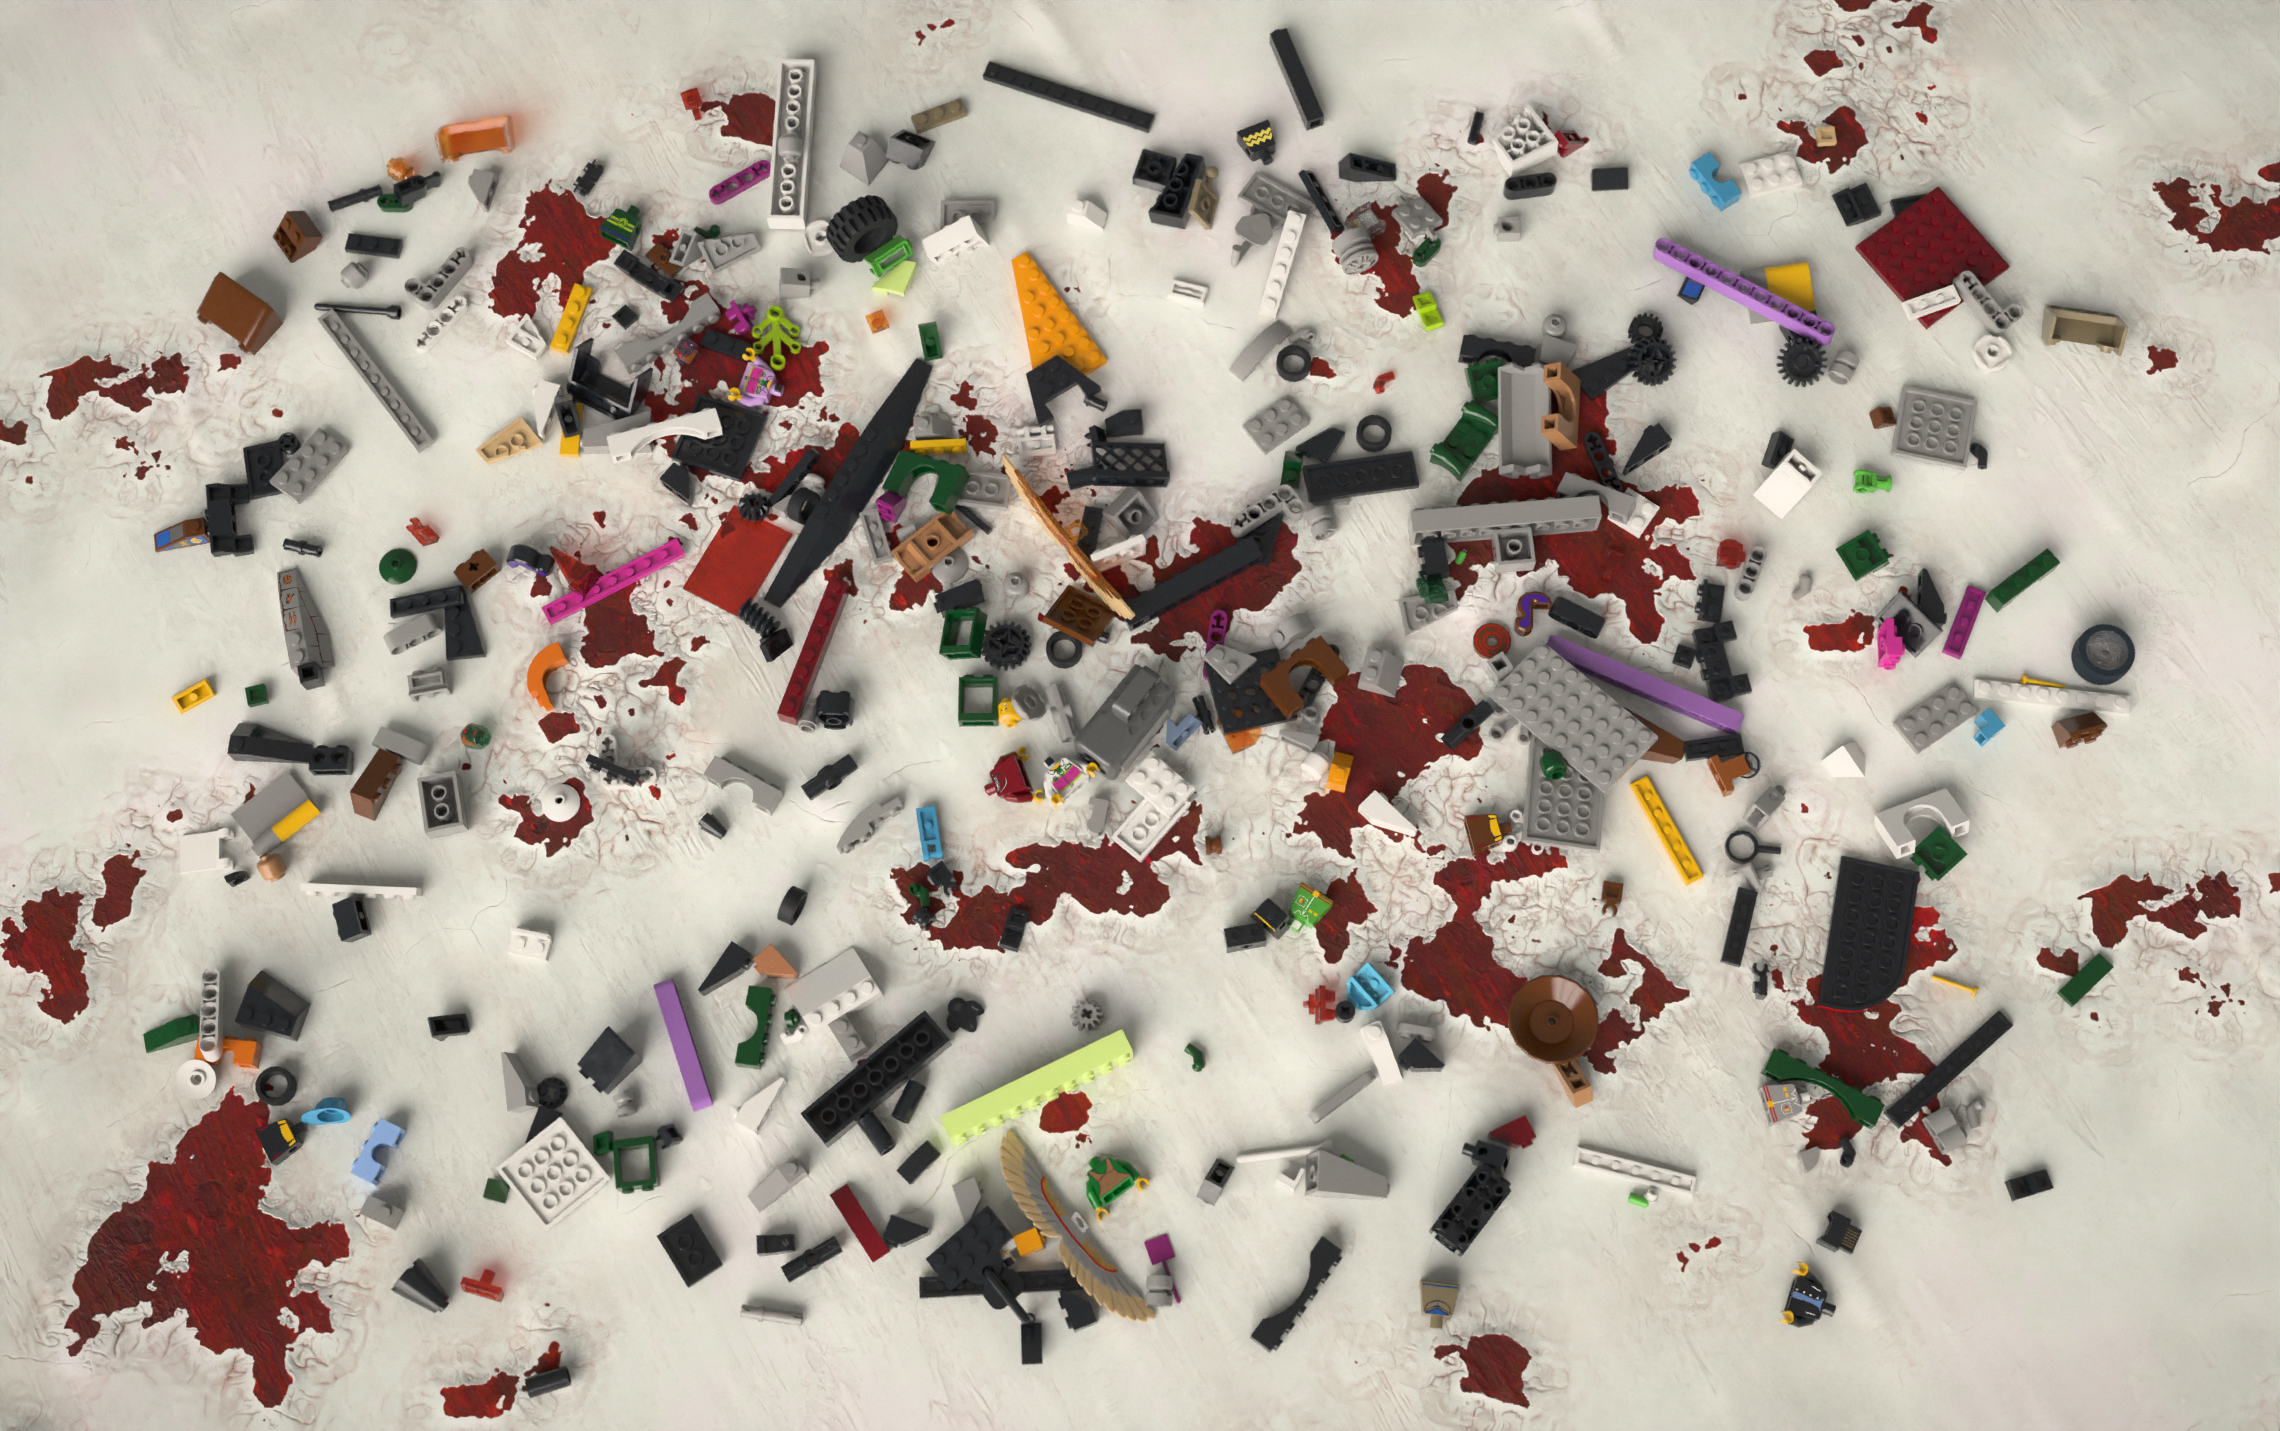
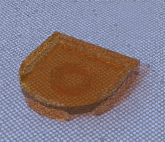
(1242, 740)

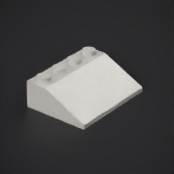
(834, 990)

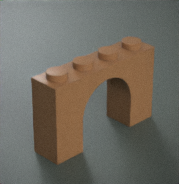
(1562, 427)

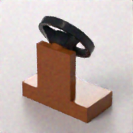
(1732, 769)

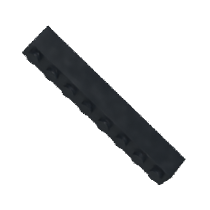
(1193, 582)

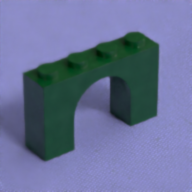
(911, 466)

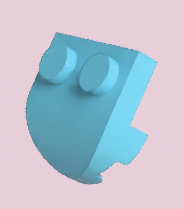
(1368, 988)

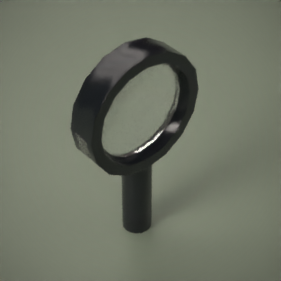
(1743, 847)

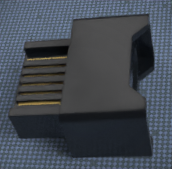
(1839, 1234)

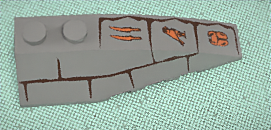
(302, 625)

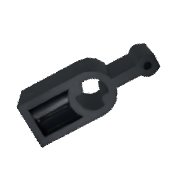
(415, 188)

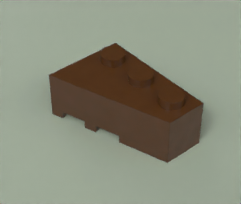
(375, 784)

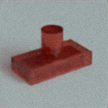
(483, 1287)

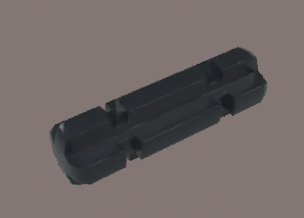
(1475, 128)

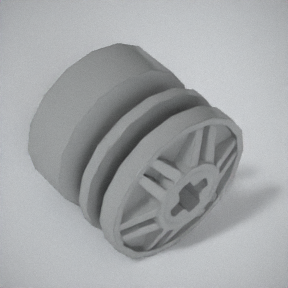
(1355, 251)

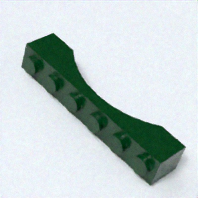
(1860, 1107)

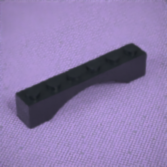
(1271, 1329)

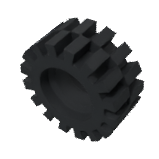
(1647, 321)

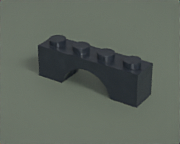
(1476, 348)

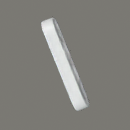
(438, 322)

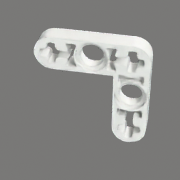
(619, 784)

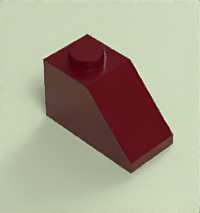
(1514, 1134)

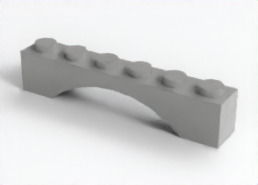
(639, 353)

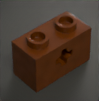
(473, 579)

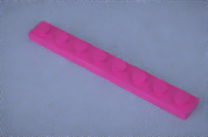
(614, 581)

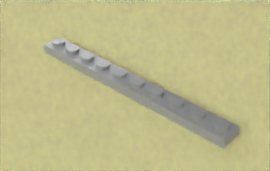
(375, 380)

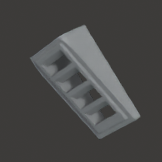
(1300, 740)

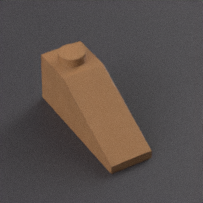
(1574, 1083)

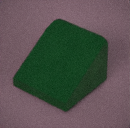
(496, 1190)

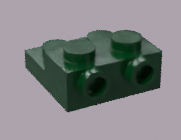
(1483, 380)
(1863, 555)
(1938, 854)

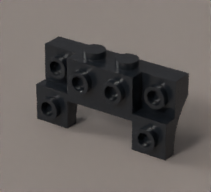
(222, 519)
(1715, 665)

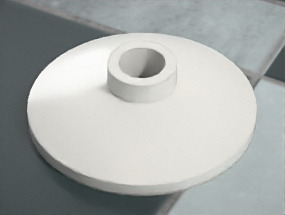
(564, 810)
(188, 1083)

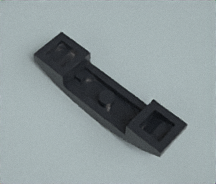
(648, 277)

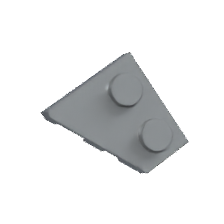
(1228, 662)

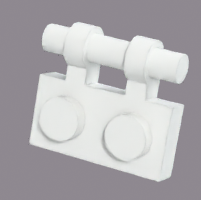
(1036, 445)

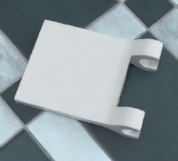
(204, 851)

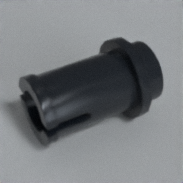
(1096, 402)

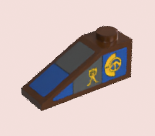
(182, 535)

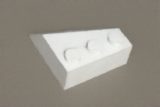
(1525, 142)

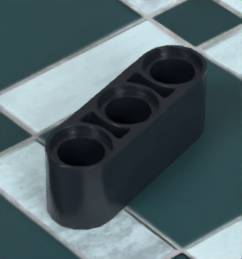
(1536, 180)
(1576, 617)

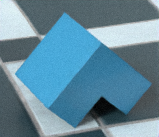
(1989, 725)

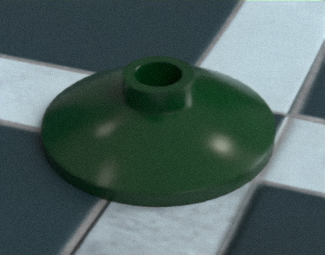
(401, 573)

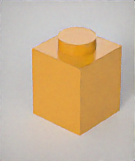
(1029, 1242)

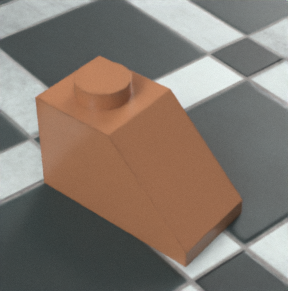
(773, 964)

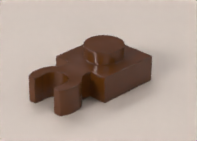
(1611, 895)

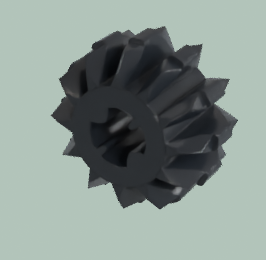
(753, 507)

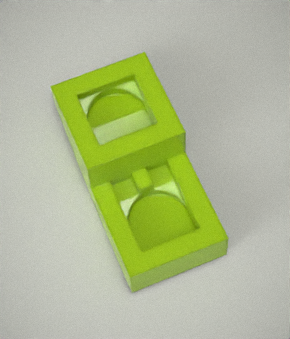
(1428, 311)

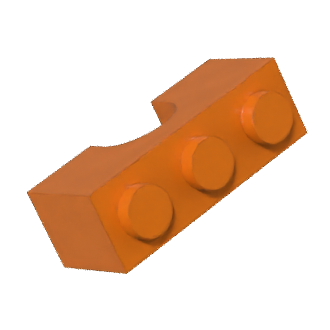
(246, 1052)

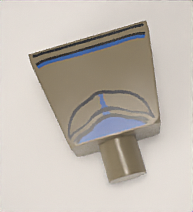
(1438, 1301)

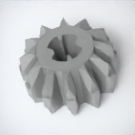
(1084, 1021)

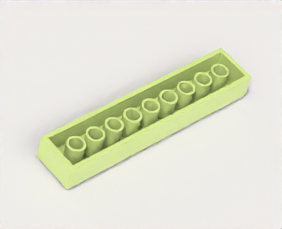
(1037, 1087)

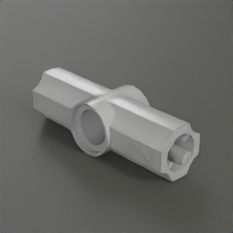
(1061, 713)

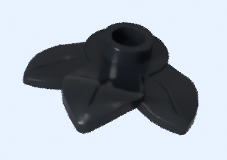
(965, 1017)

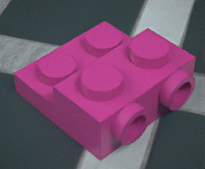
(1889, 646)

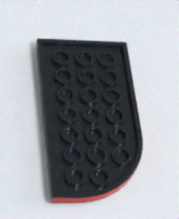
(1867, 935)

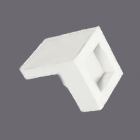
(1290, 1176)

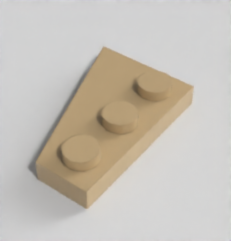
(509, 442)

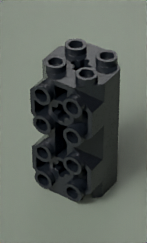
(1470, 1209)

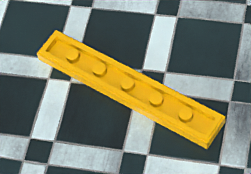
(1666, 830)

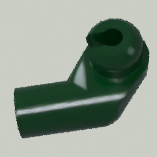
(713, 232)
(920, 892)
(1198, 1057)

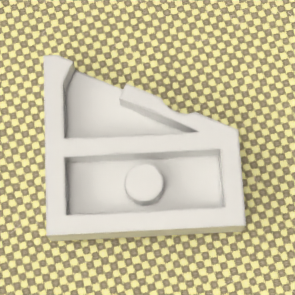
(527, 339)

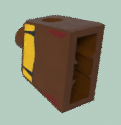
(1485, 832)

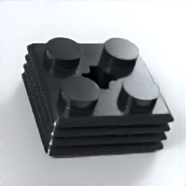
(1148, 162)

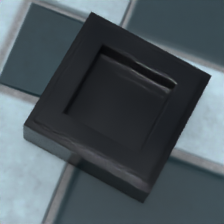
(625, 317)

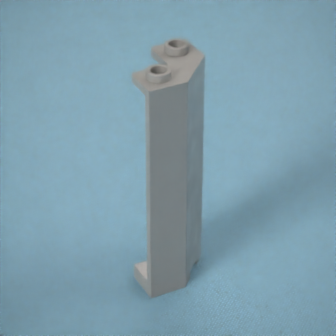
(1521, 404)

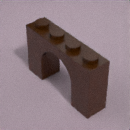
(1315, 654)

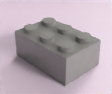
(442, 804)

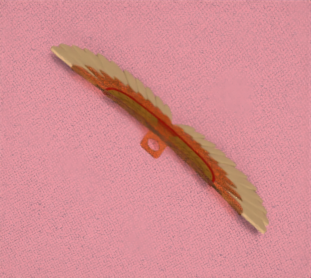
(1065, 538)

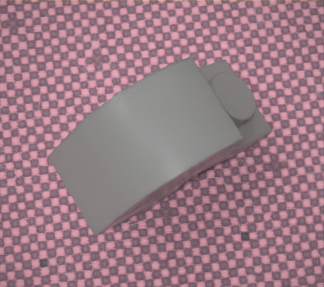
(1291, 629)
(1499, 667)

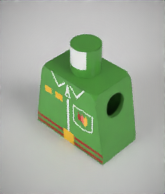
(1308, 907)

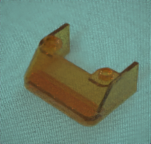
(475, 137)

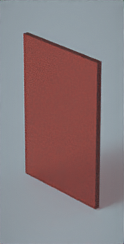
(737, 562)

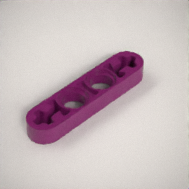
(739, 180)
(1223, 623)

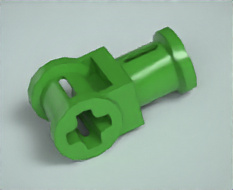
(1869, 481)

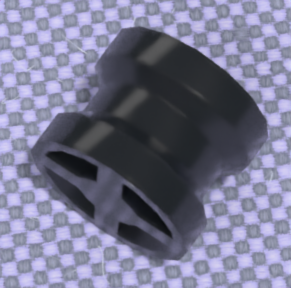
(289, 439)
(923, 918)
(1344, 1015)

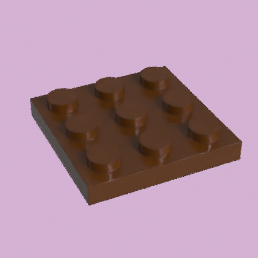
(1080, 615)

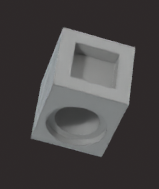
(1513, 224)

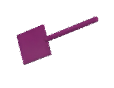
(1159, 1251)

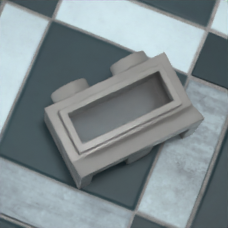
(428, 683)

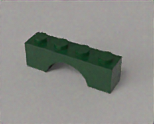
(2022, 579)
(751, 1052)

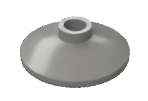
(954, 571)

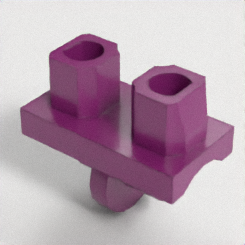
(743, 314)

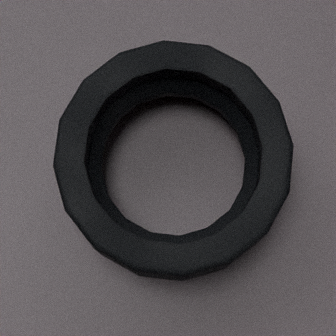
(1293, 350)
(1373, 446)
(796, 502)
(1063, 663)
(792, 905)
(265, 1076)

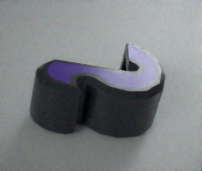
(530, 559)

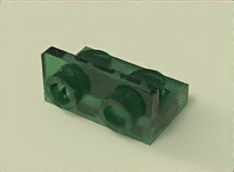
(1432, 589)

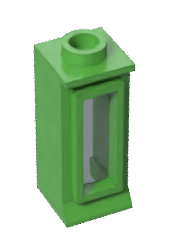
(889, 255)

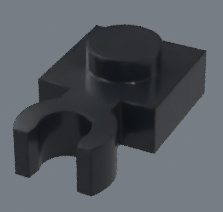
(941, 876)

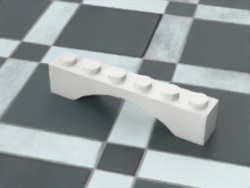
(701, 424)

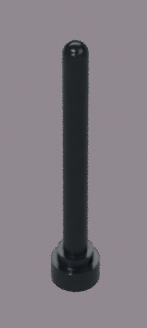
(392, 311)

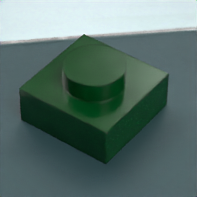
(256, 695)
(603, 1143)

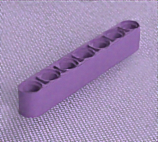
(683, 1045)

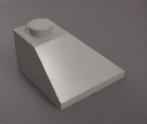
(863, 158)

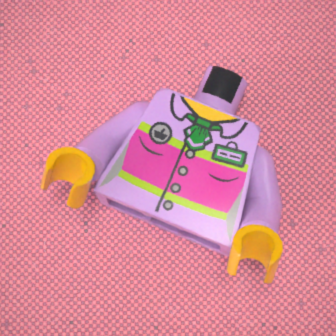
(757, 383)

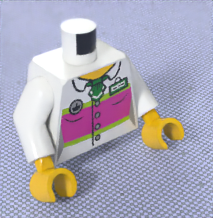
(1066, 778)

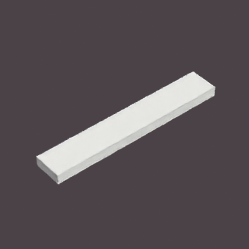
(1634, 1171)

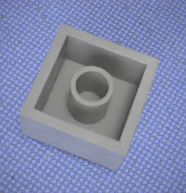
(1513, 550)

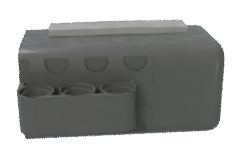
(1125, 722)

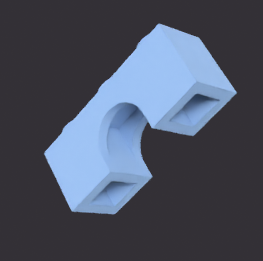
(382, 1135)

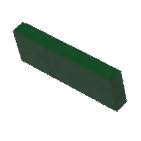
(2085, 980)

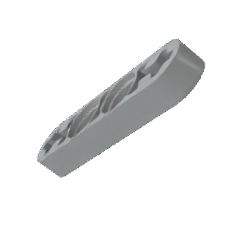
(1342, 1096)

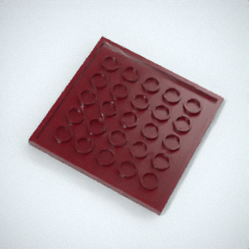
(1928, 249)

